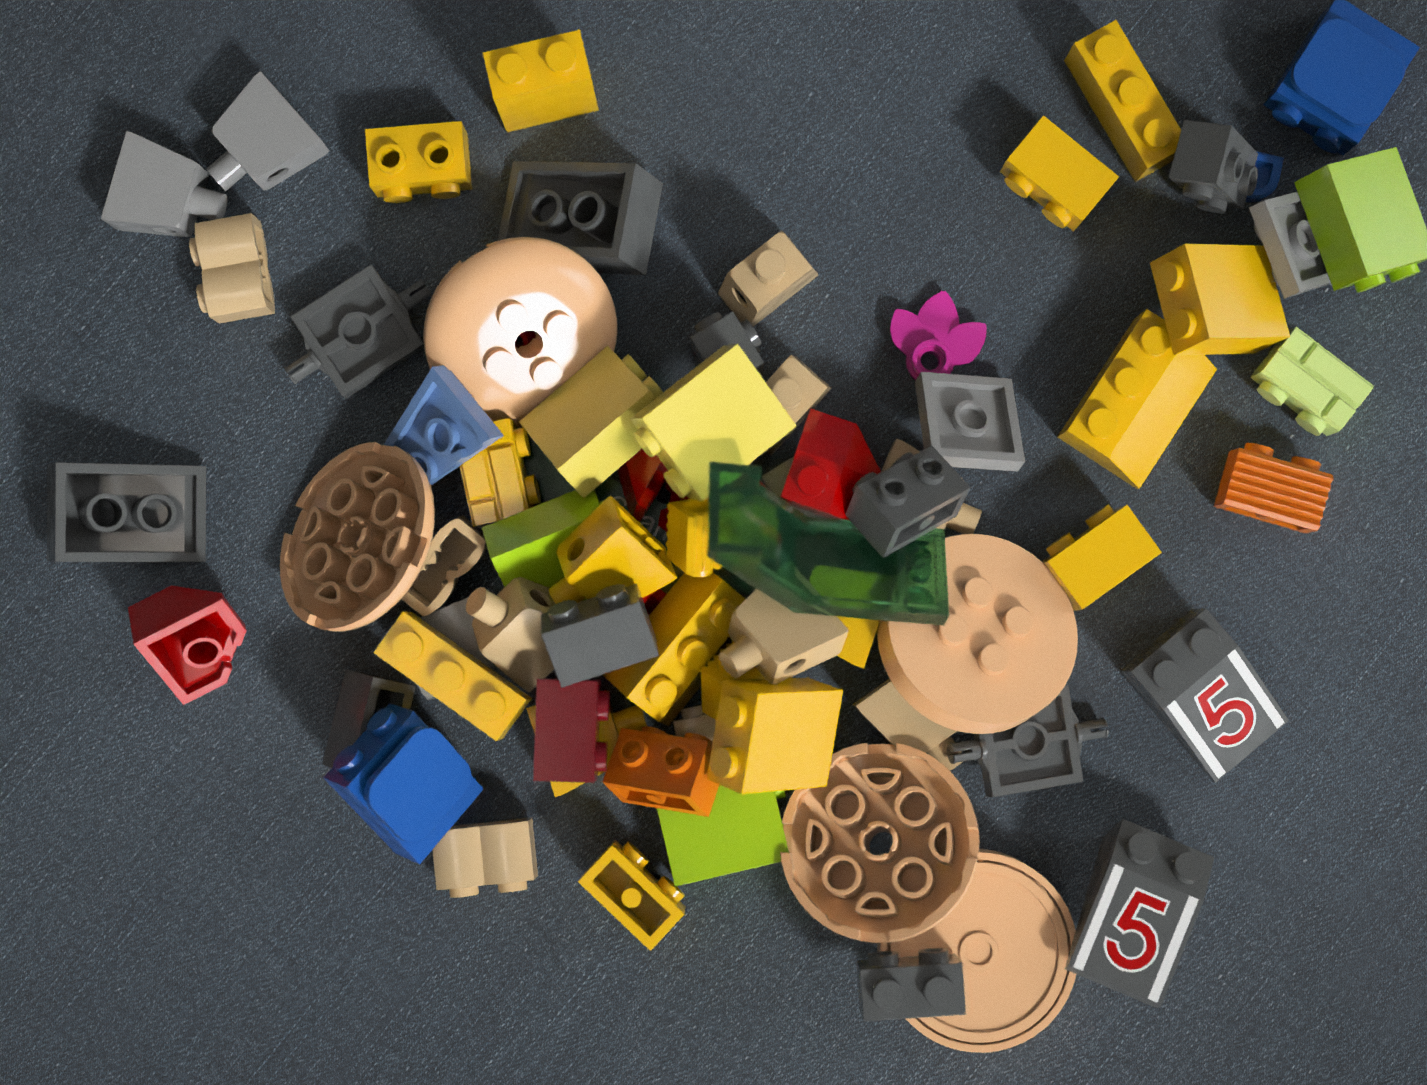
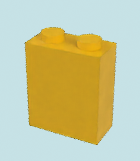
(541, 81)
(1219, 299)
(774, 735)

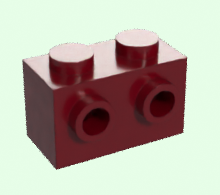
(568, 731)

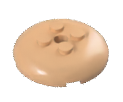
(512, 290)
(358, 537)
(889, 893)

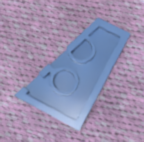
(443, 425)

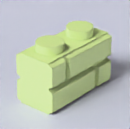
(1311, 383)

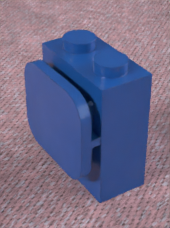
(1341, 77)
(404, 781)

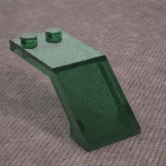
(819, 561)

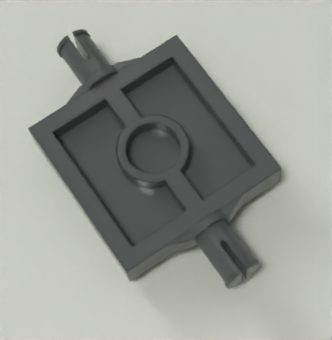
(358, 331)
(1034, 753)

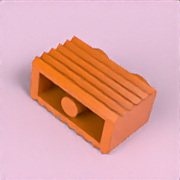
(1274, 489)

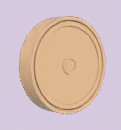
(1001, 648)
(1013, 953)

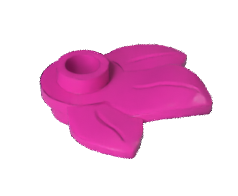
(937, 333)

